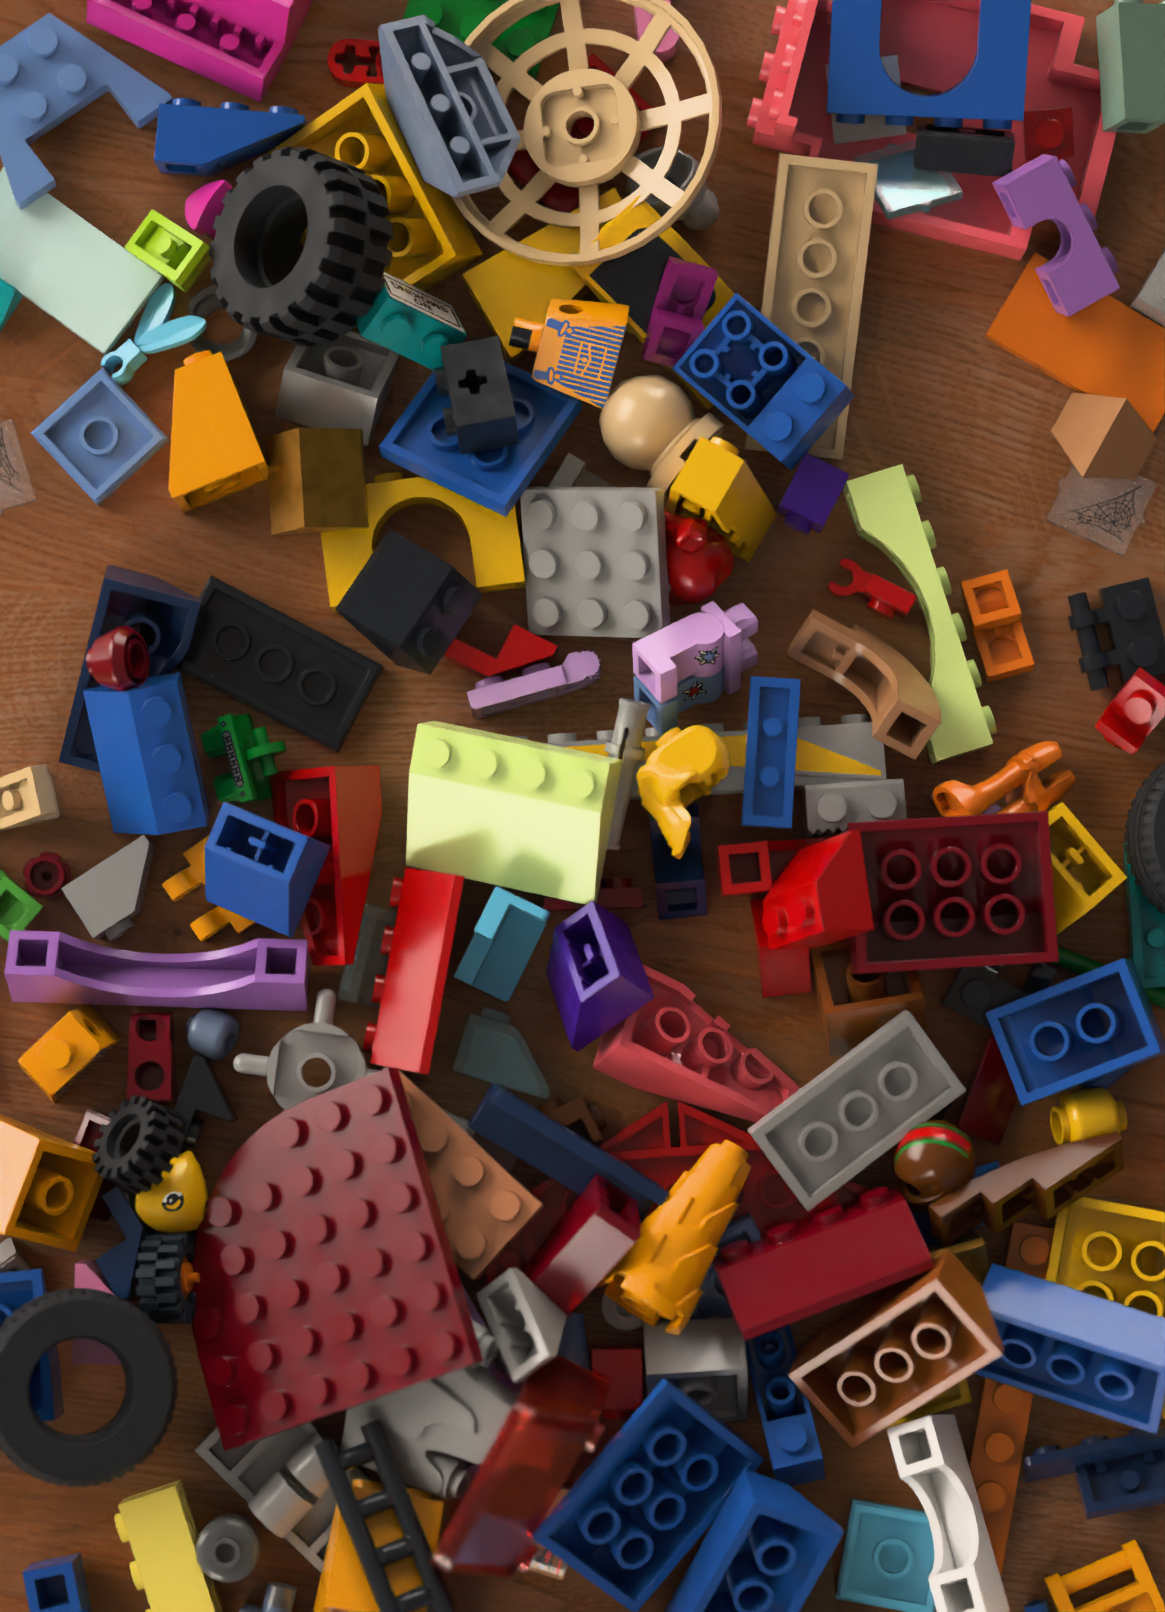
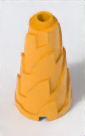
(679, 1241)

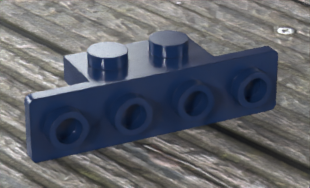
(1109, 1472)

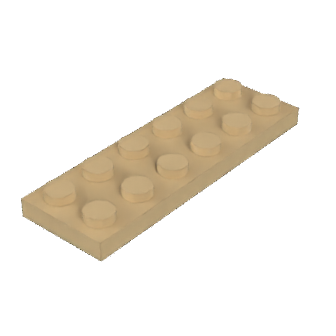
(820, 267)

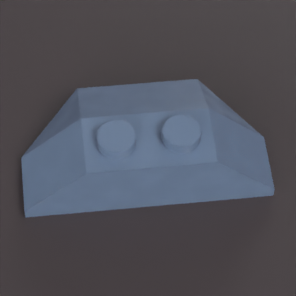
(446, 107)

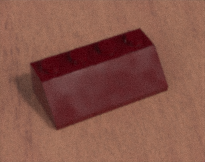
(821, 1262)

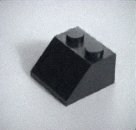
(408, 603)

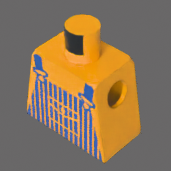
(575, 346)
(68, 1051)

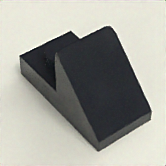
(201, 1092)

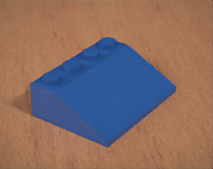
(648, 1496)

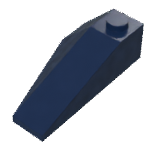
(154, 610)

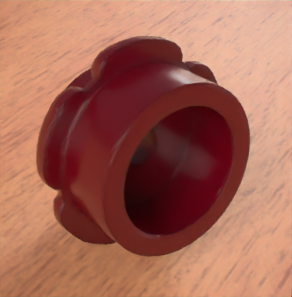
(34, 872)

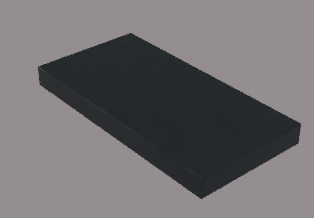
(278, 665)

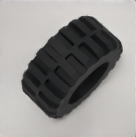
(341, 253)

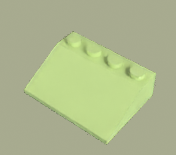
(510, 811)

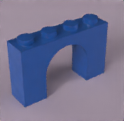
(988, 92)

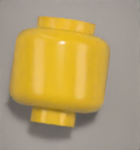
(1086, 1115)

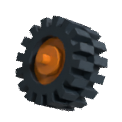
(167, 1278)

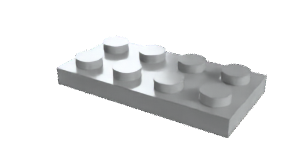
(856, 1109)

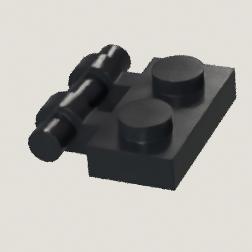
(1132, 629)

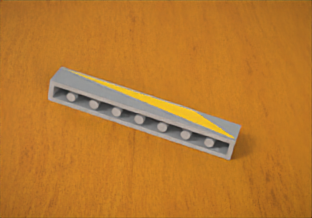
(822, 752)

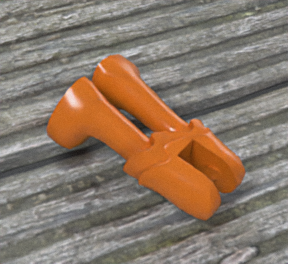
(1015, 781)

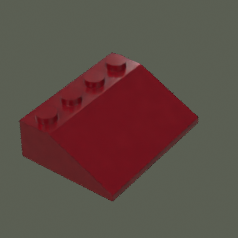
(957, 893)

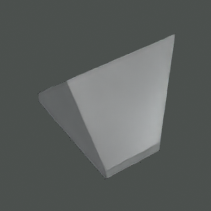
(522, 1322)

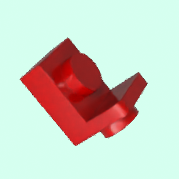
(1133, 712)

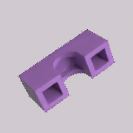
(1081, 268)

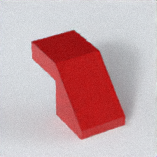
(518, 652)

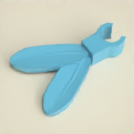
(153, 334)

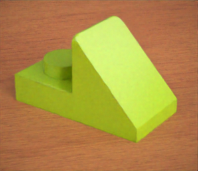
(169, 250)

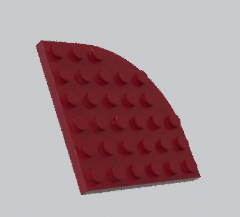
(325, 1267)

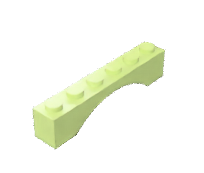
(888, 519)

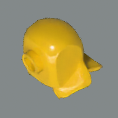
(677, 775)

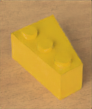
(725, 493)

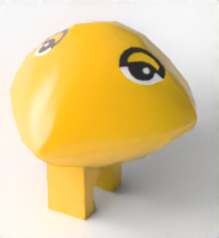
(178, 1201)

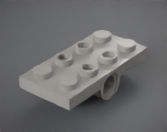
(283, 1484)

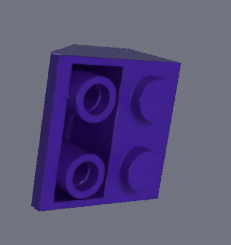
(595, 973)

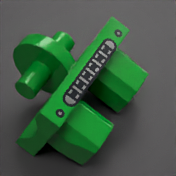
(248, 755)

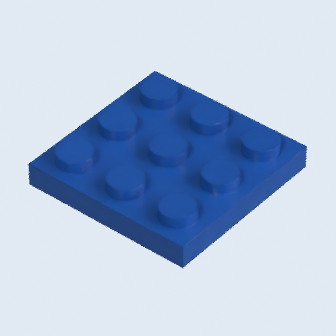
(488, 476)

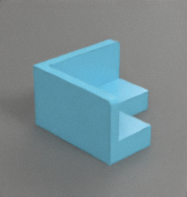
(502, 944)

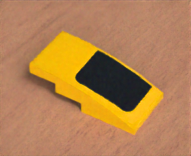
(638, 274)

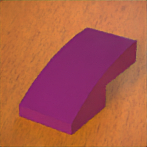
(678, 311)

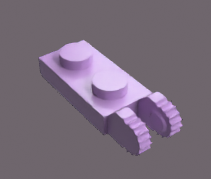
(537, 684)

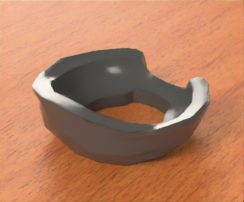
(203, 305)

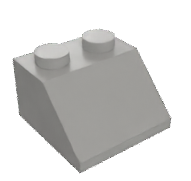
(337, 384)
(702, 1362)

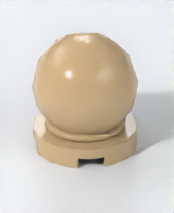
(653, 427)

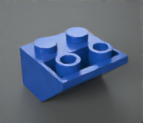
(261, 868)

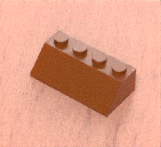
(898, 1350)

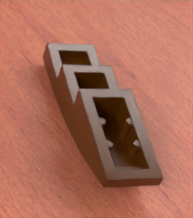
(1038, 1181)

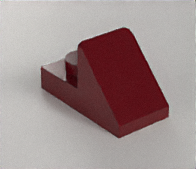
(613, 895)

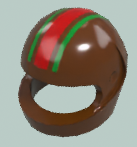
(934, 1160)

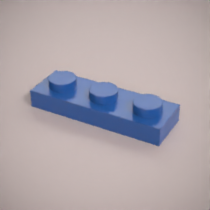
(770, 752)

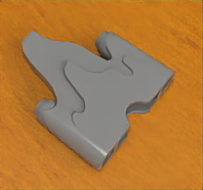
(439, 1423)

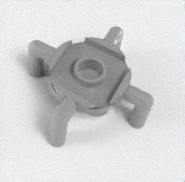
(301, 1044)

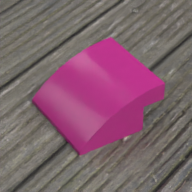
(222, 40)

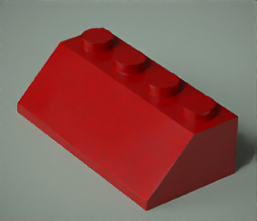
(415, 970)

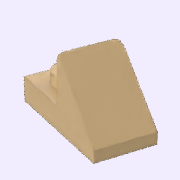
(27, 797)

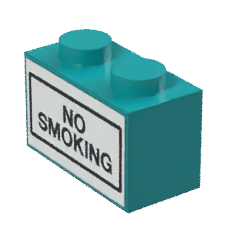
(411, 322)

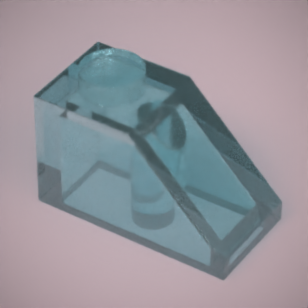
(499, 1054)

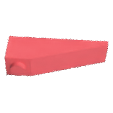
(690, 1056)

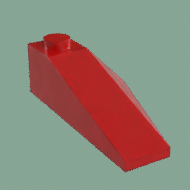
(345, 812)

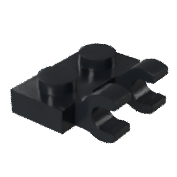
(979, 990)

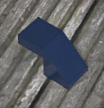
(681, 881)
(121, 1262)

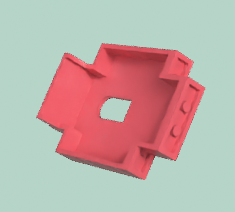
(934, 54)

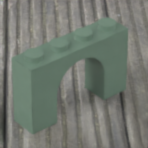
(1132, 66)

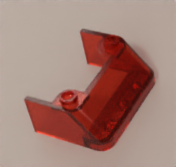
(523, 1472)

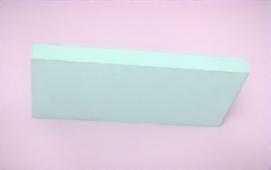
(71, 268)

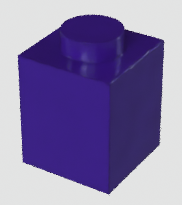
(811, 495)

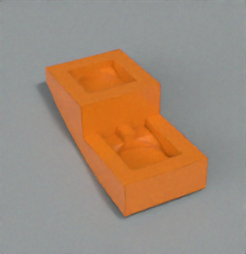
(997, 626)

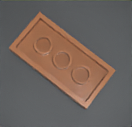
(475, 1194)

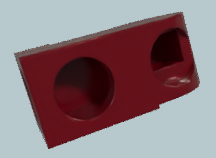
(152, 1057)

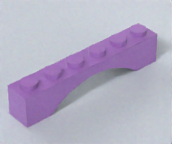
(74, 971)

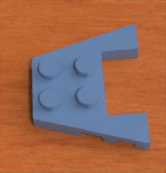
(48, 78)

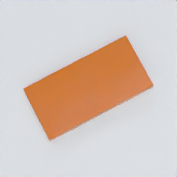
(1094, 351)

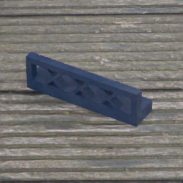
(557, 1148)

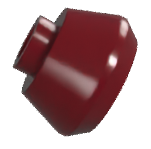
(119, 659)

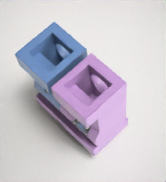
(693, 661)

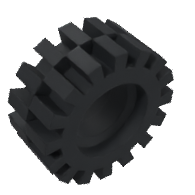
(138, 1144)

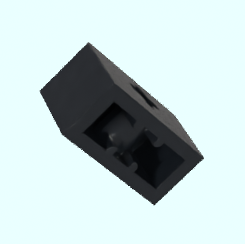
(478, 395)

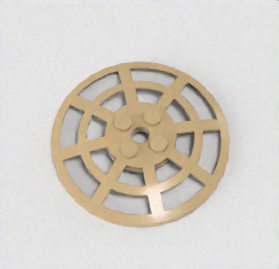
(615, 133)

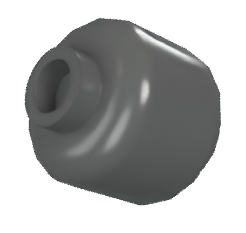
(229, 1547)

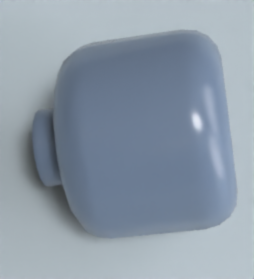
(212, 1033)

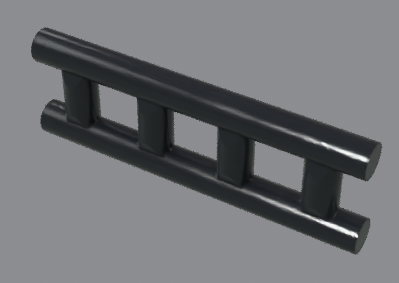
(393, 1496)

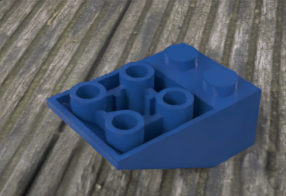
(764, 381)

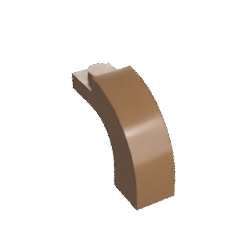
(884, 681)

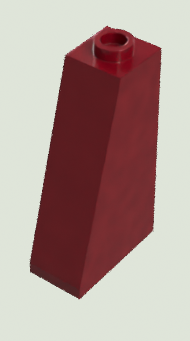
(585, 1244)

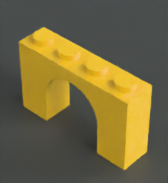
(492, 535)

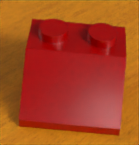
(819, 896)

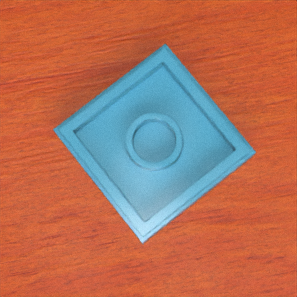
(886, 1557)

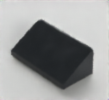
(964, 150)

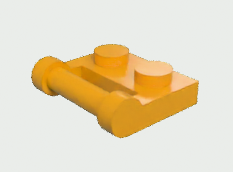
(1134, 1597)

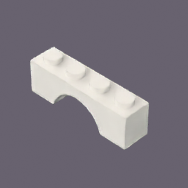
(937, 1469)

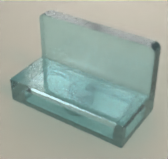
(359, 977)

